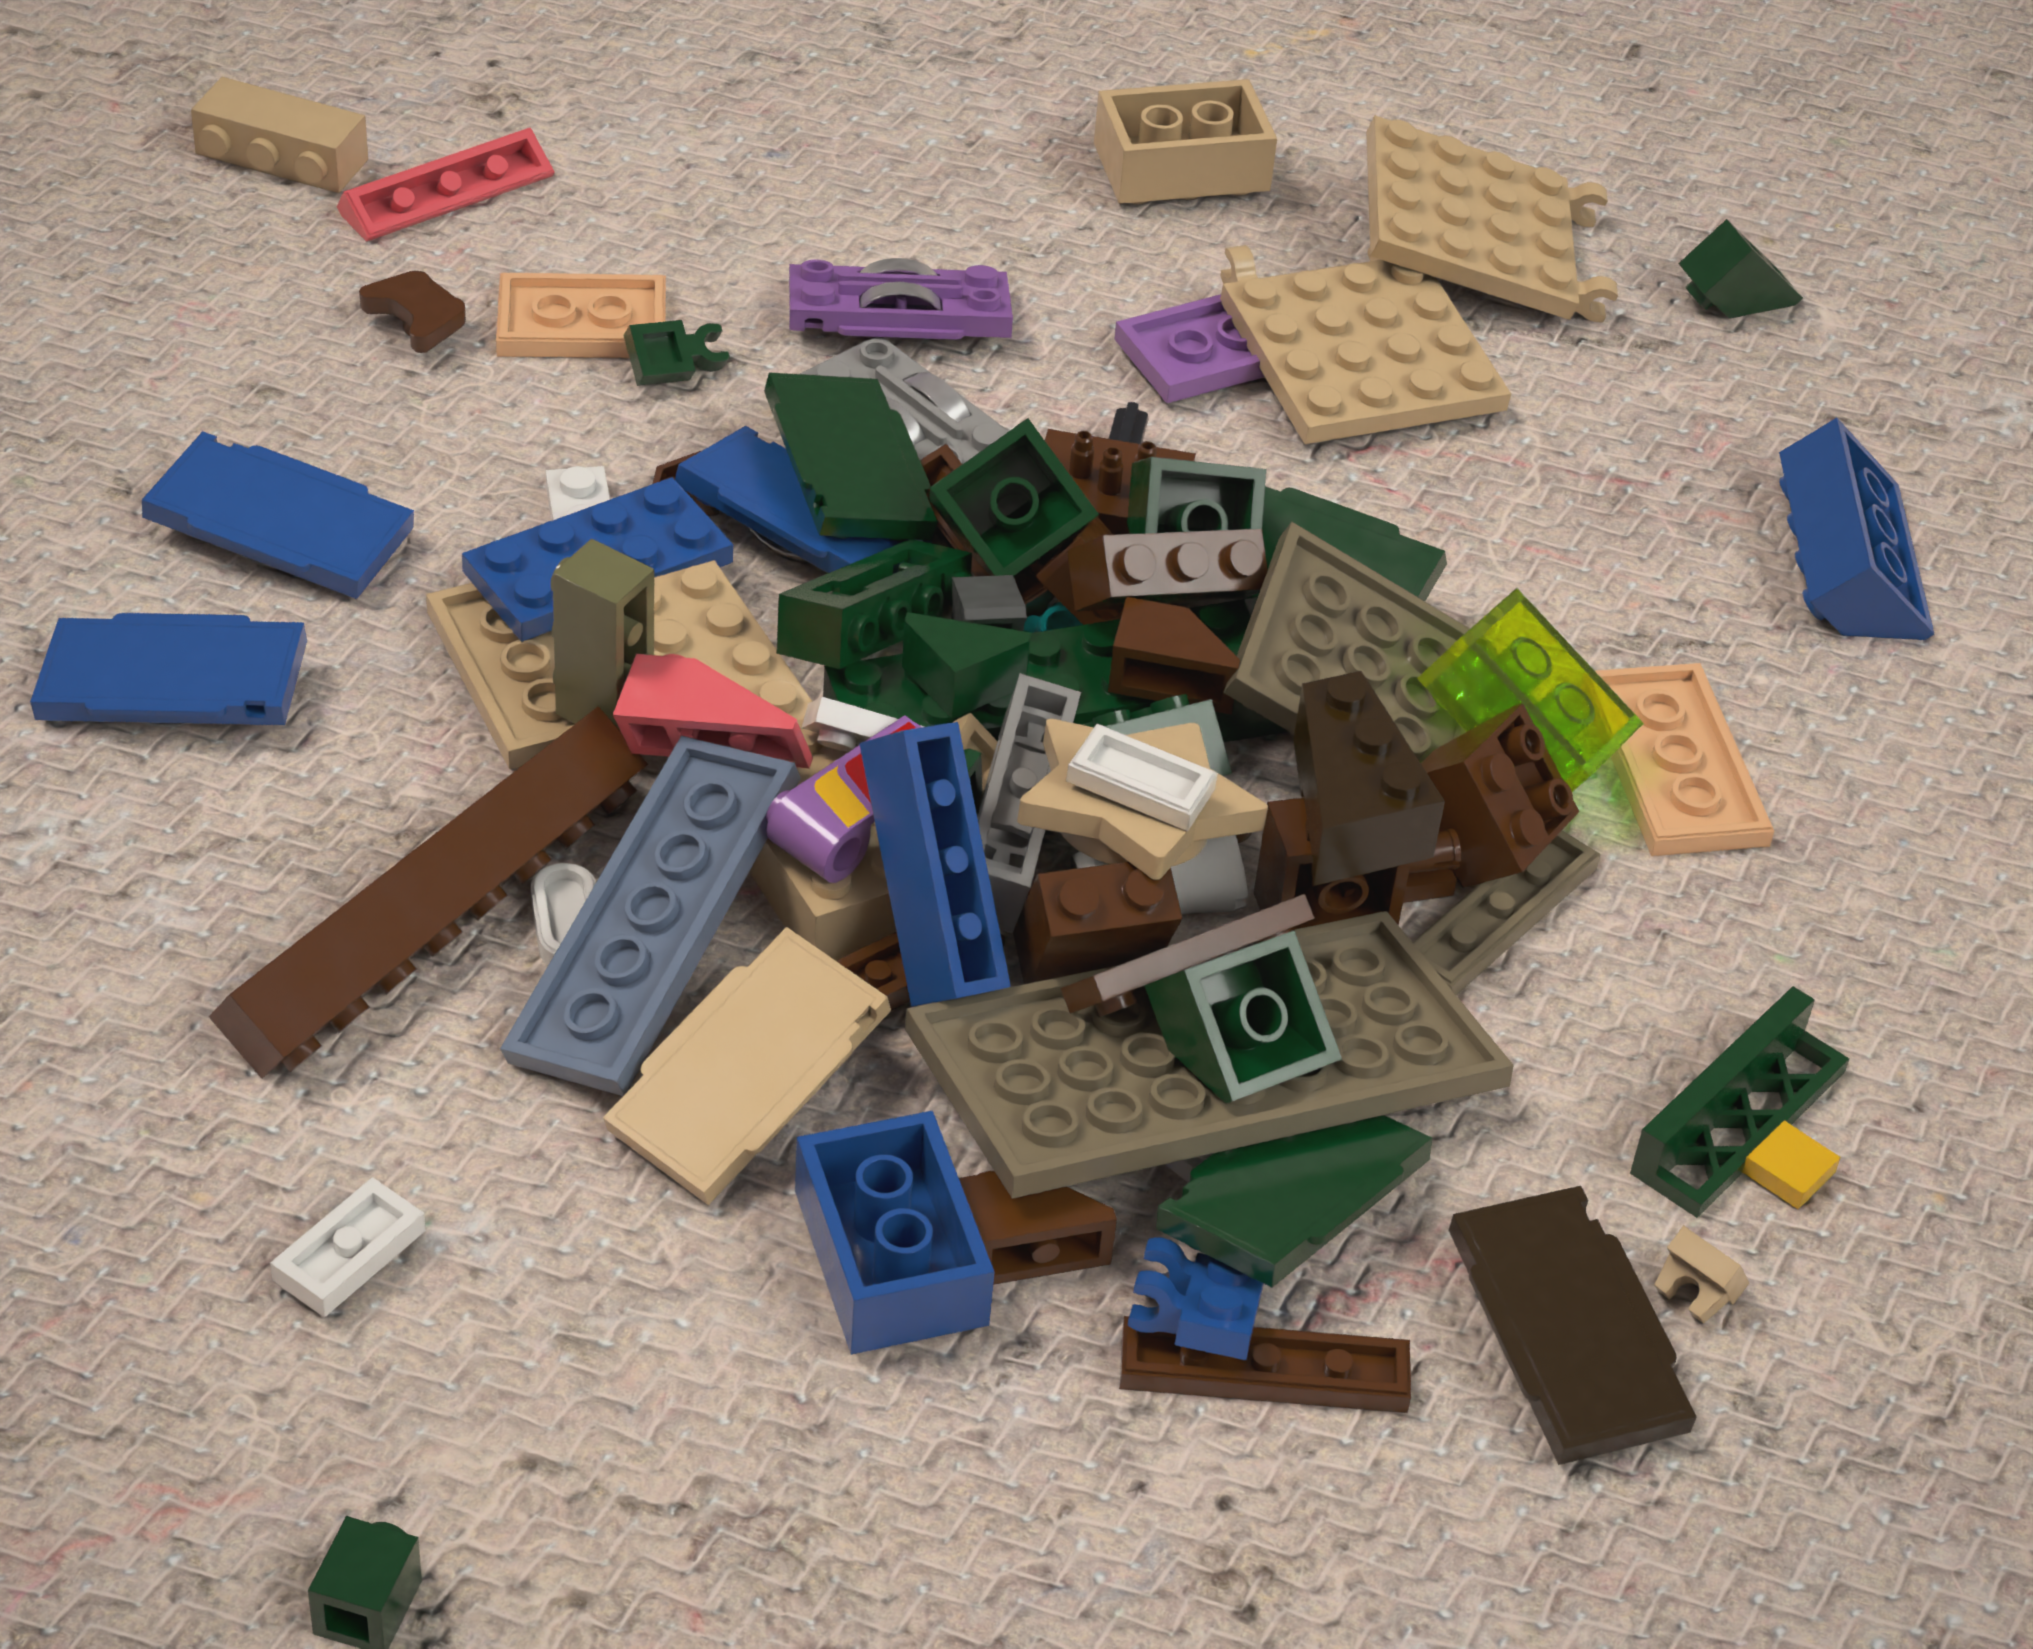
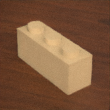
(280, 134)

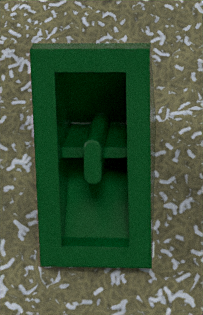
(963, 661)

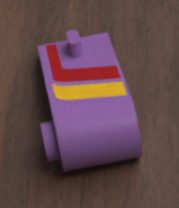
(829, 815)

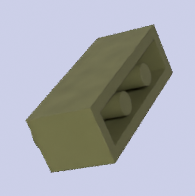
(598, 627)

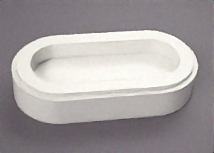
(556, 901)

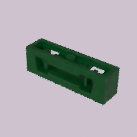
(867, 603)

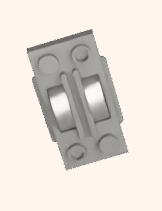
(926, 402)

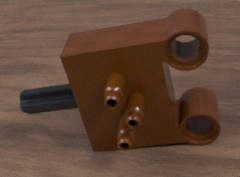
(1104, 465)

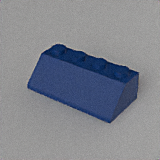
(1853, 538)

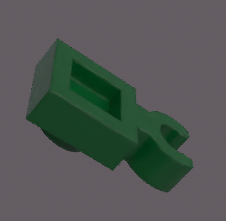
(667, 354)

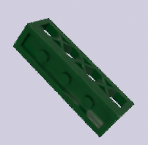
(1723, 1086)

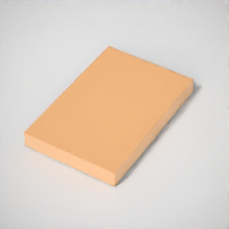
(574, 313)

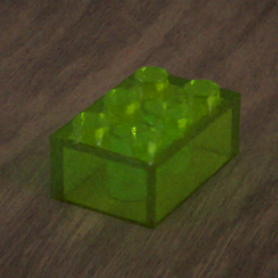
(1523, 659)

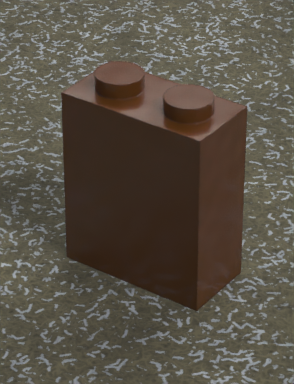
(1094, 920)

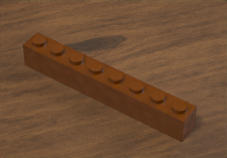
(425, 894)

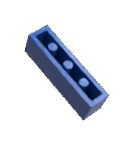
(934, 864)

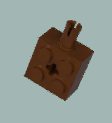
(1287, 865)

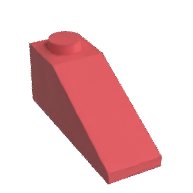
(687, 698)

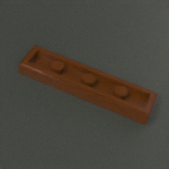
(1278, 1368)

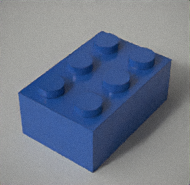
(893, 1232)

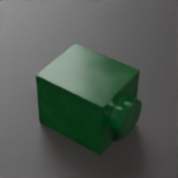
(365, 1584)

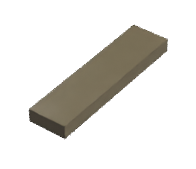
(1503, 910)

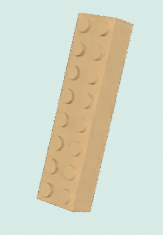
(707, 620)

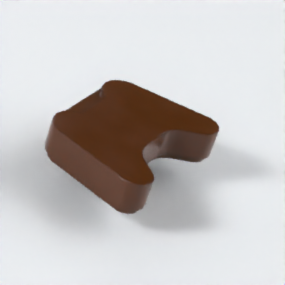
(424, 306)

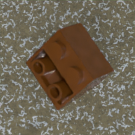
(1500, 795)

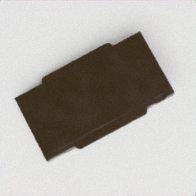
(1573, 1324)

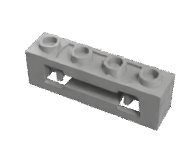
(1016, 767)

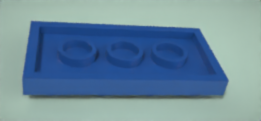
(651, 525)

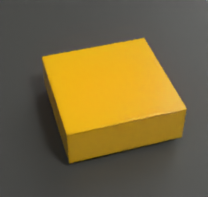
(1791, 1164)

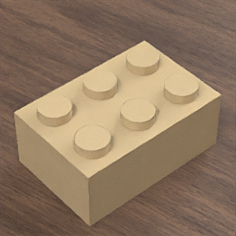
(1184, 141)

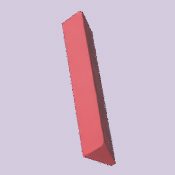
(445, 185)

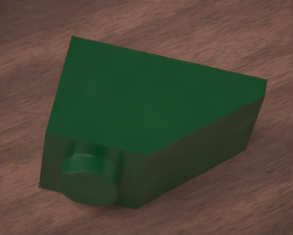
(1736, 275)

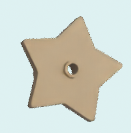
(1120, 833)

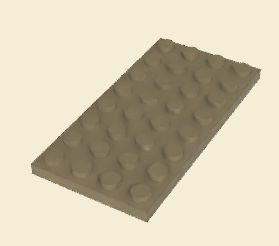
(1104, 1097)

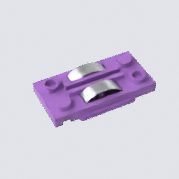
(899, 300)

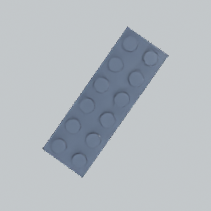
(649, 917)

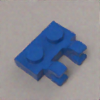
(1198, 1301)

